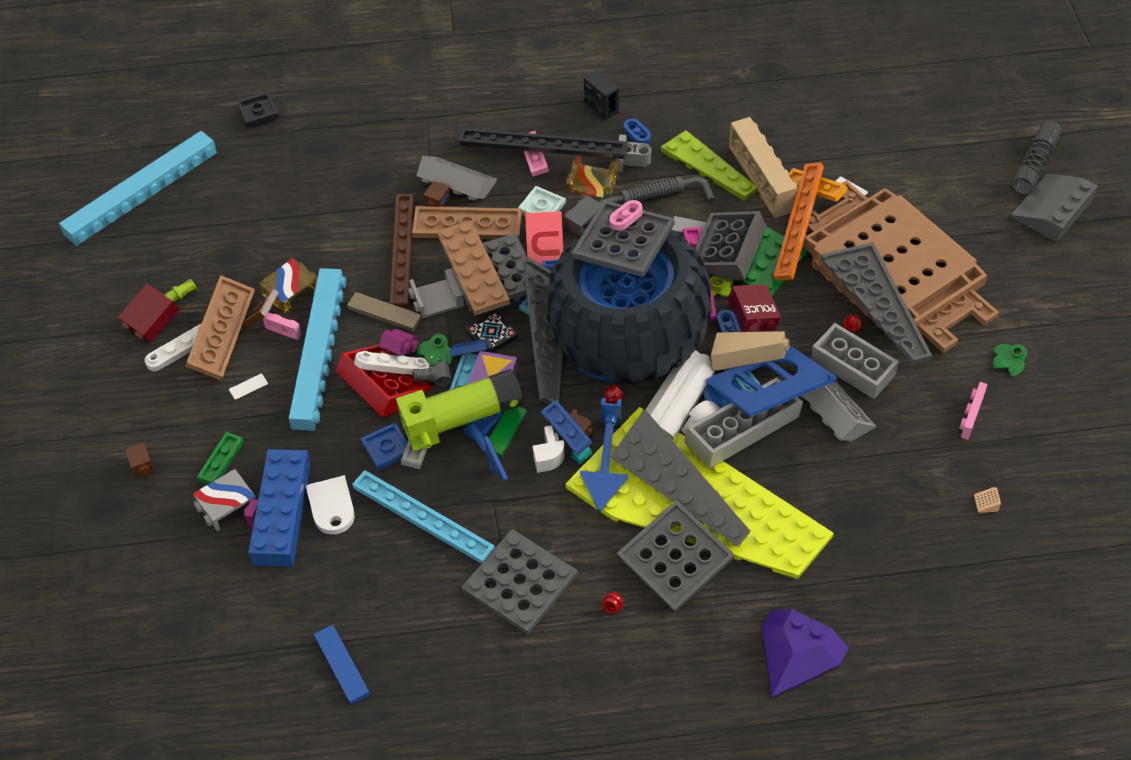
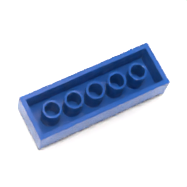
(279, 508)

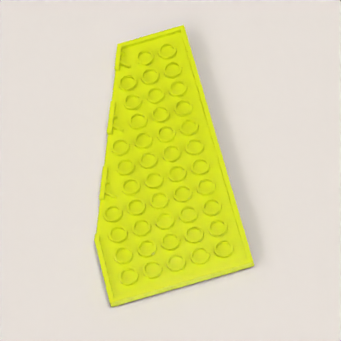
(779, 532)

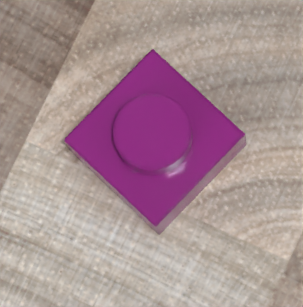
(250, 512)

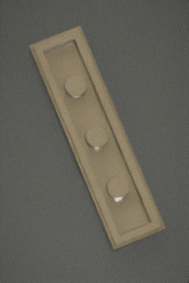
(384, 311)

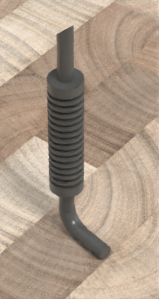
(661, 189)

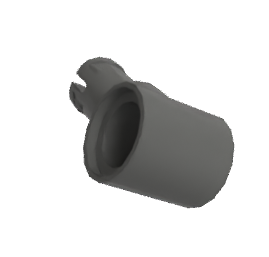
(437, 373)

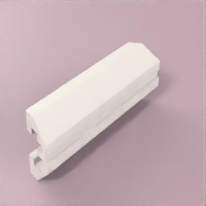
(680, 393)

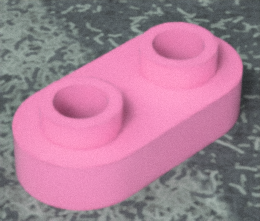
(626, 215)

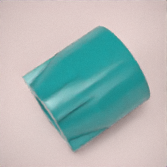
(584, 455)

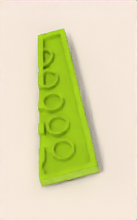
(701, 158)

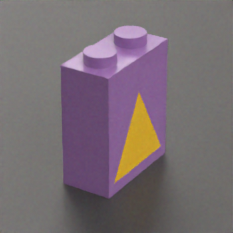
(492, 363)

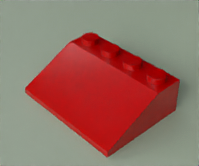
(378, 387)

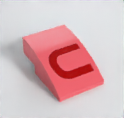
(544, 236)

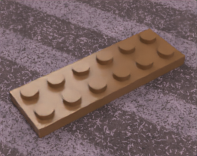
(488, 222)
(473, 267)
(220, 328)

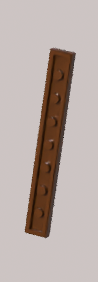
(402, 250)

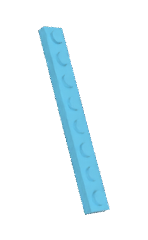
(423, 517)

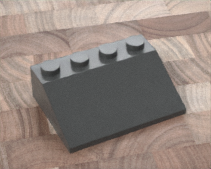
(1055, 204)
(730, 243)

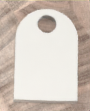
(331, 502)

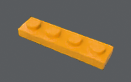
(827, 188)

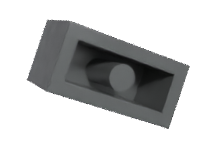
(581, 215)

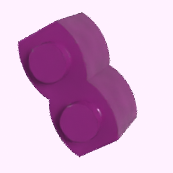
(399, 342)

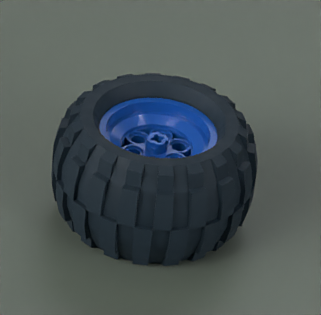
(627, 321)

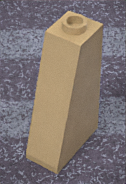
(747, 348)

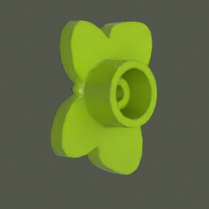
(721, 286)

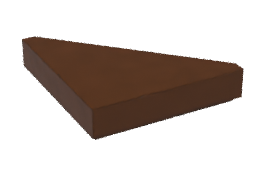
(261, 309)

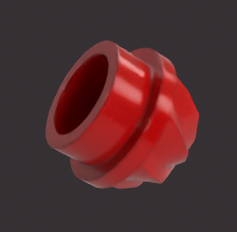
(853, 323)
(612, 394)
(612, 603)

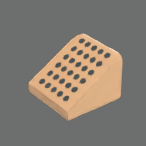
(987, 500)

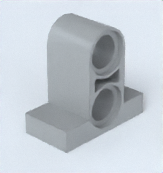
(637, 154)

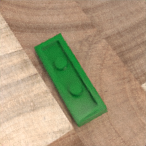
(506, 429)
(220, 458)

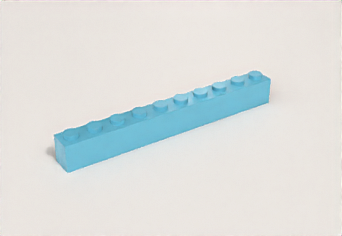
(138, 188)
(317, 350)

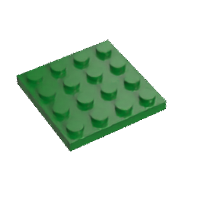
(765, 262)

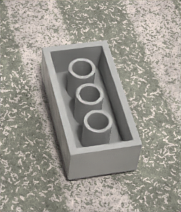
(854, 360)

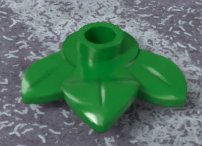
(434, 353)
(1008, 359)

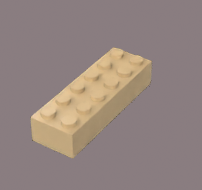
(762, 167)

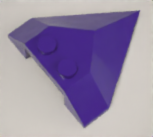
(798, 649)

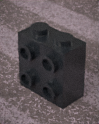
(601, 94)

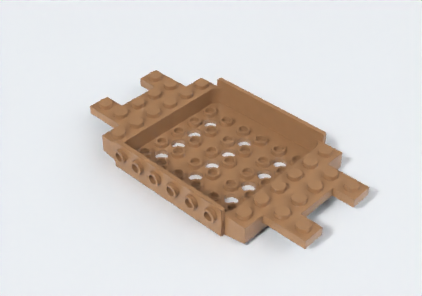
(938, 299)

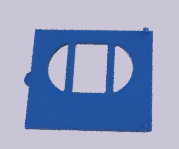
(808, 378)

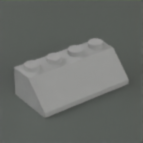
(456, 177)
(839, 411)

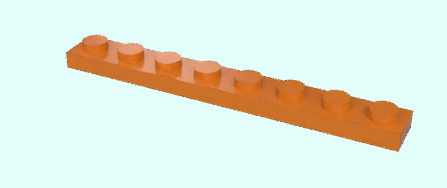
(798, 222)

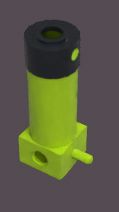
(432, 415)

